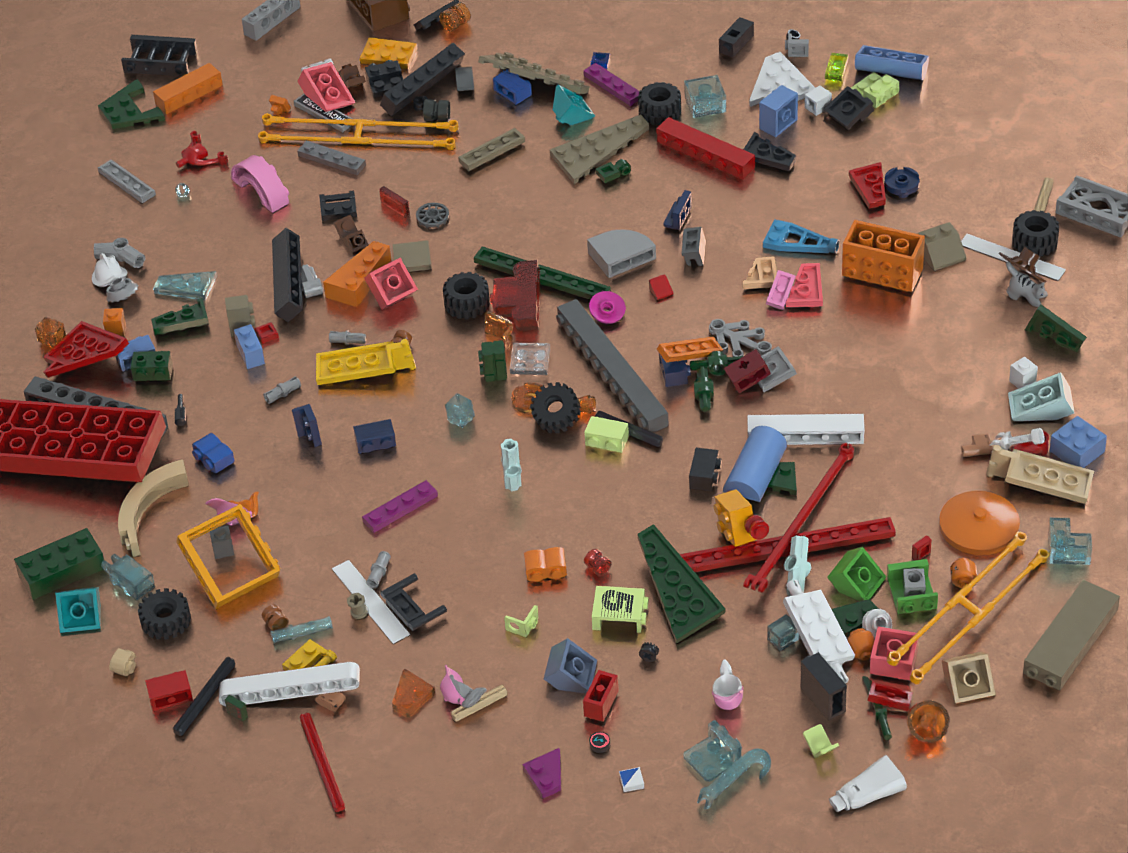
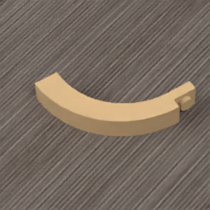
(143, 494)

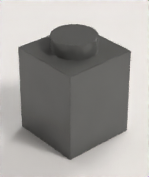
(221, 542)

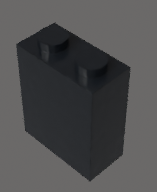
(823, 686)

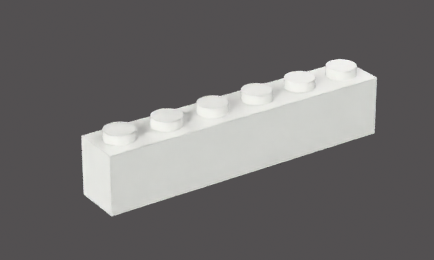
(814, 428)

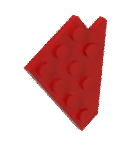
(83, 347)

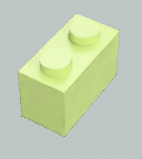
(606, 434)

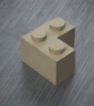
(239, 312)

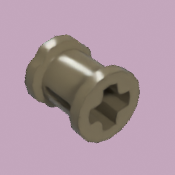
(357, 604)

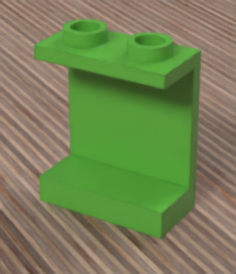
(910, 603)

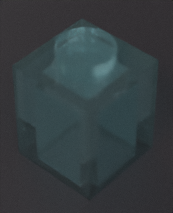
(782, 633)

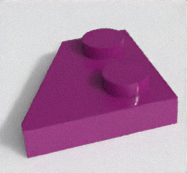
(545, 773)

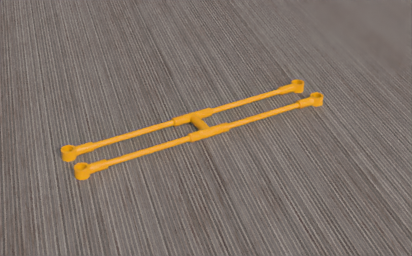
(449, 143)
(960, 598)

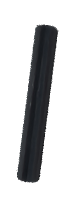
(635, 431)

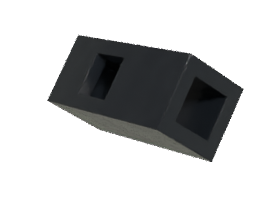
(736, 37)

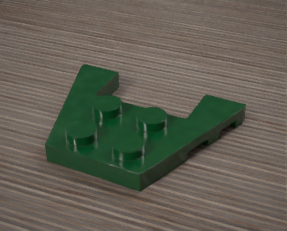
(122, 111)

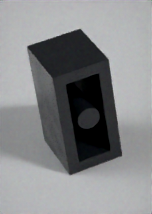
(704, 469)

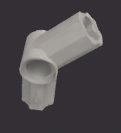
(121, 250)

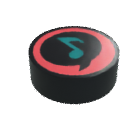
(599, 742)

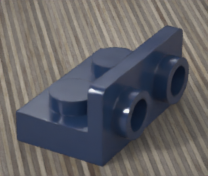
(679, 211)
(306, 424)

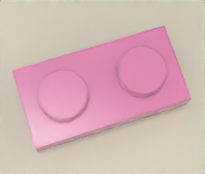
(780, 290)

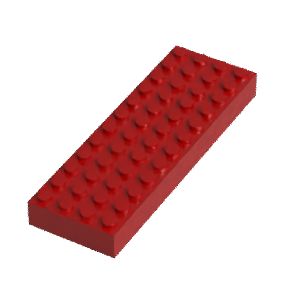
(78, 440)

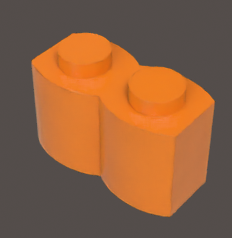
(545, 564)

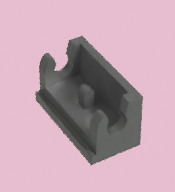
(693, 245)

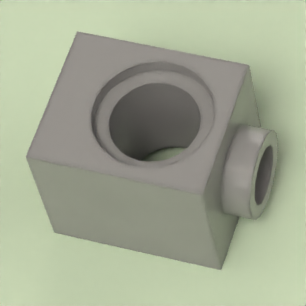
(913, 582)

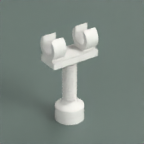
(1007, 440)

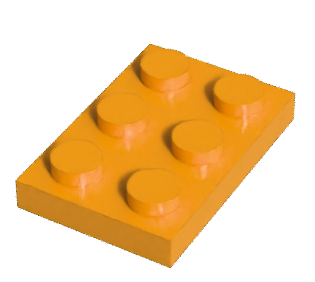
(381, 50)

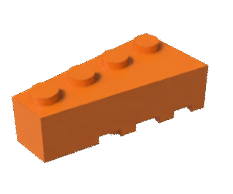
(348, 282)

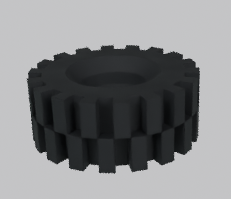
(561, 418)
(164, 603)

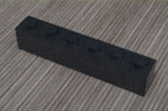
(422, 79)
(287, 275)

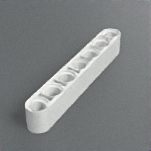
(291, 683)

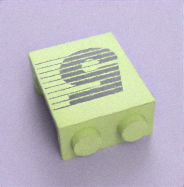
(619, 605)

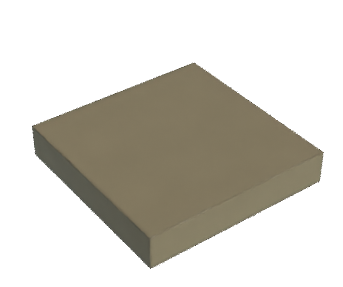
(414, 255)

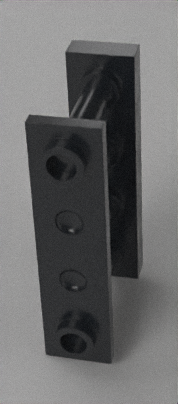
(161, 45)

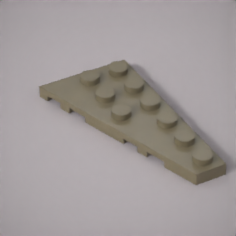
(521, 67)
(594, 149)

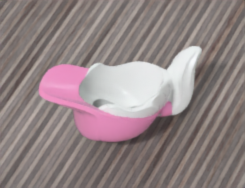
(727, 688)

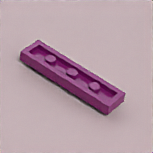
(612, 84)
(399, 506)

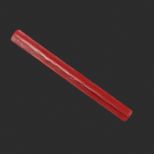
(322, 762)

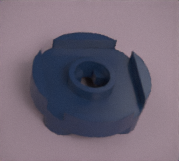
(894, 183)

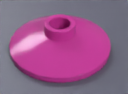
(607, 301)

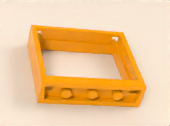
(253, 534)

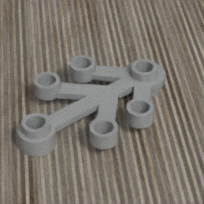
(720, 329)

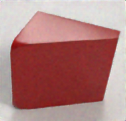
(660, 287)

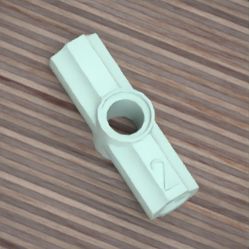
(511, 464)
(797, 563)

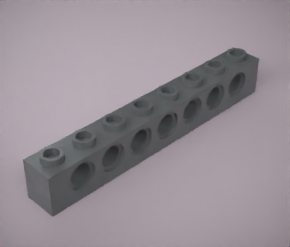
(48, 391)

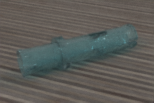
(292, 632)

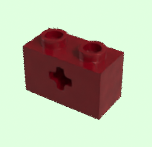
(747, 371)

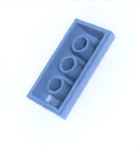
(891, 62)
(756, 463)

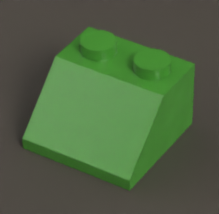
(857, 575)

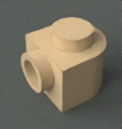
(123, 662)

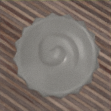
(121, 289)

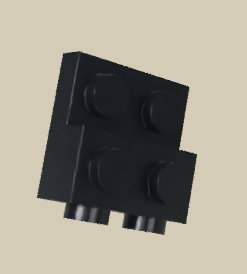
(383, 77)
(849, 108)

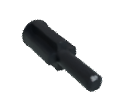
(180, 412)

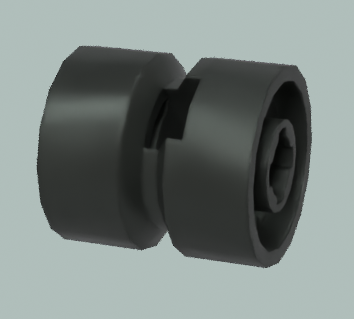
(436, 110)

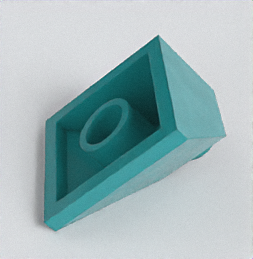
(570, 107)
(79, 609)

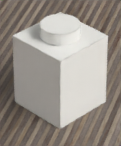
(817, 100)
(1023, 373)

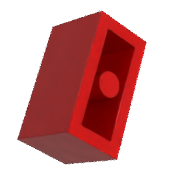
(169, 690)
(600, 695)

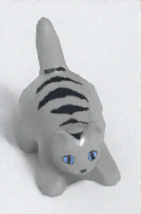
(1022, 285)

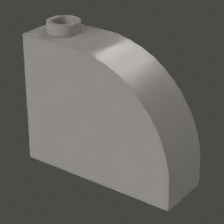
(620, 251)

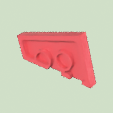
(807, 287)

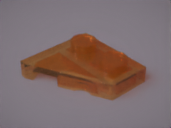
(411, 693)

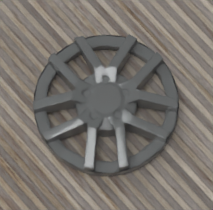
(432, 215)

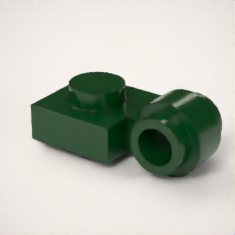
(610, 172)

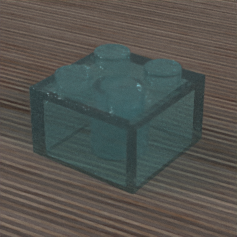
(705, 96)

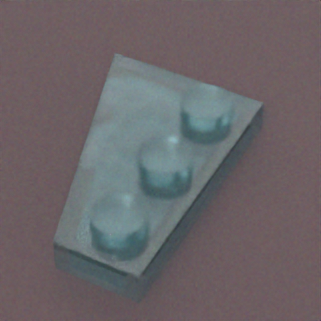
(186, 285)

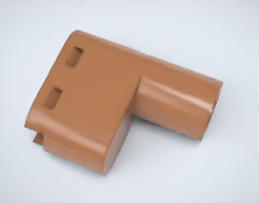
(979, 446)
(330, 700)

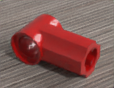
(1030, 447)

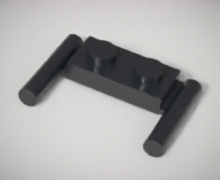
(405, 607)

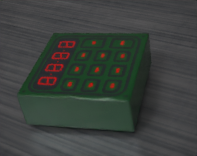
(236, 708)

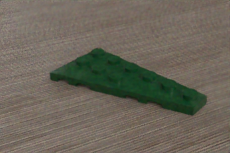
(682, 593)

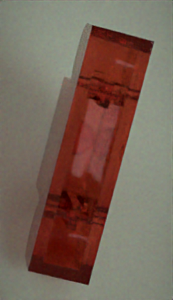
(519, 295)

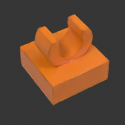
(279, 105)

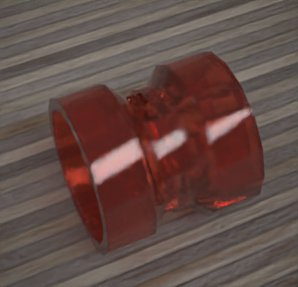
(595, 560)

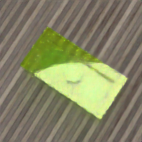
(836, 67)

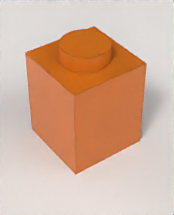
(114, 321)

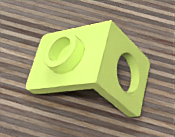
(524, 626)
(818, 741)

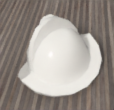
(107, 270)

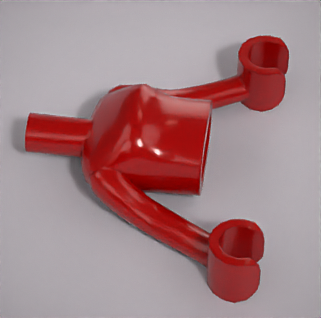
(197, 152)

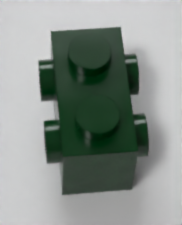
(151, 365)

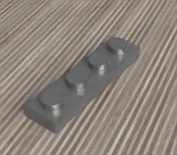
(331, 157)

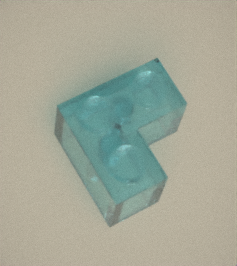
(1068, 546)

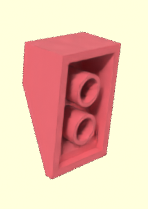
(325, 87)

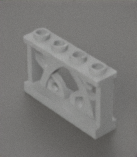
(1082, 211)

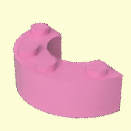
(263, 179)

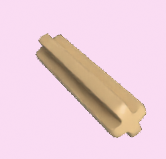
(1044, 194)
(485, 700)

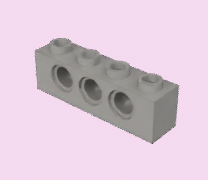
(268, 16)

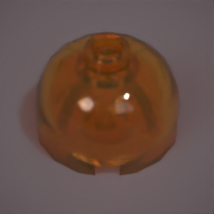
(928, 721)

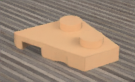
(761, 274)

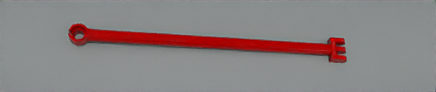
(846, 452)

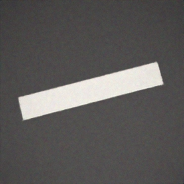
(993, 249)
(376, 607)

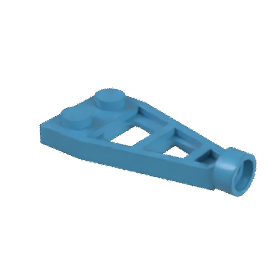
(779, 231)

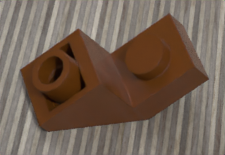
(351, 76)
(350, 235)

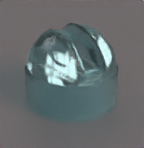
(186, 190)

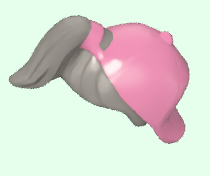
(457, 692)

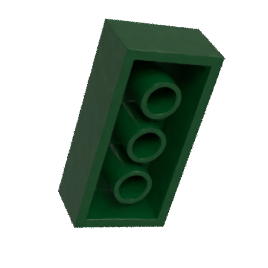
(59, 563)

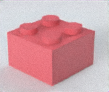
(391, 283)
(887, 641)

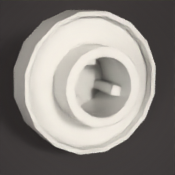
(876, 618)

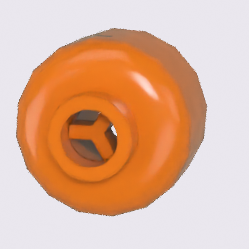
(962, 572)
(861, 643)

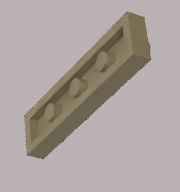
(491, 149)

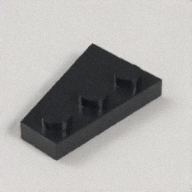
(769, 154)

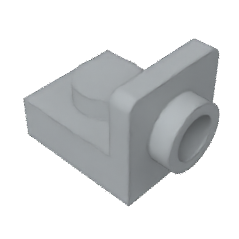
(797, 47)

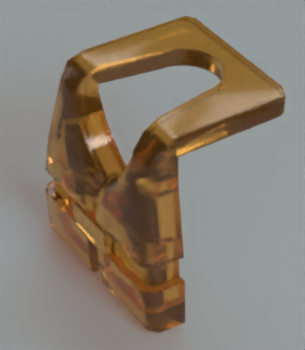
(495, 327)

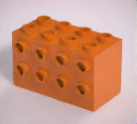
(883, 255)

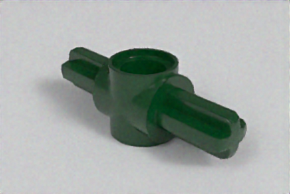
(715, 363)
(703, 389)

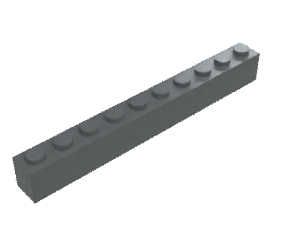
(612, 366)

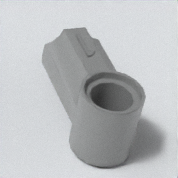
(310, 283)

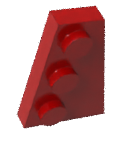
(869, 184)

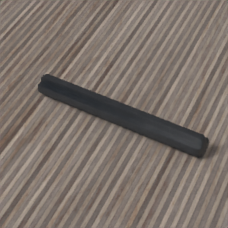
(203, 696)

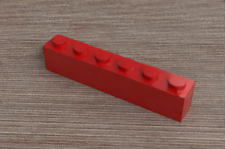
(706, 148)

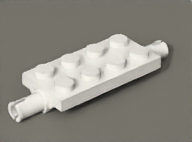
(818, 627)

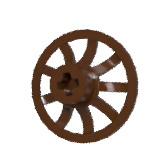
(1025, 261)

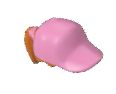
(249, 505)

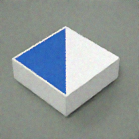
(631, 779)

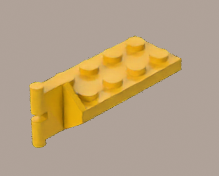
(363, 362)

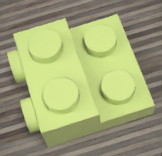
(877, 88)

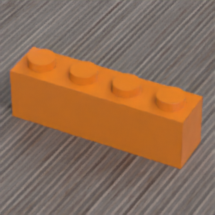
(188, 88)

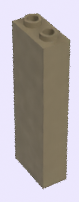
(1071, 635)

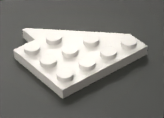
(776, 72)

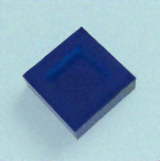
(601, 59)

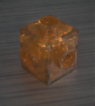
(50, 331)

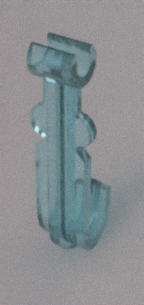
(733, 773)

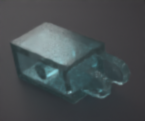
(129, 576)

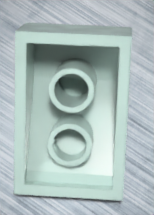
(1042, 400)

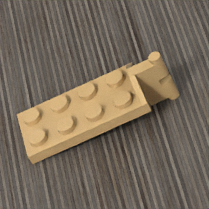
(1041, 474)

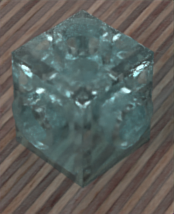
(459, 410)

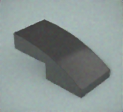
(464, 78)

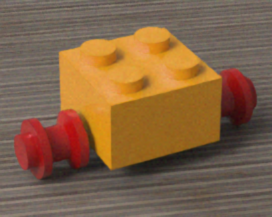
(737, 519)

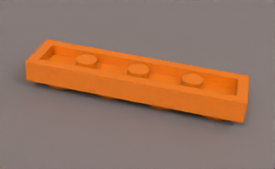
(688, 349)

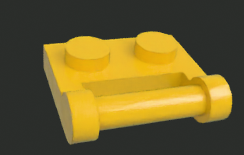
(308, 655)

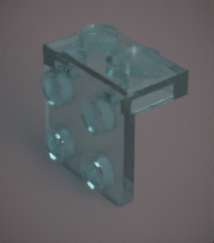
(715, 753)

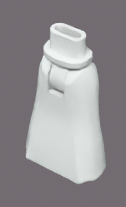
(874, 783)

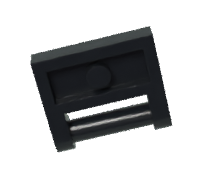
(337, 210)

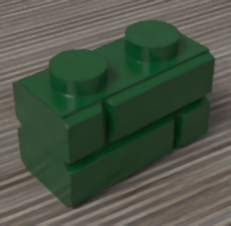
(493, 361)

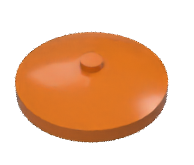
(979, 522)

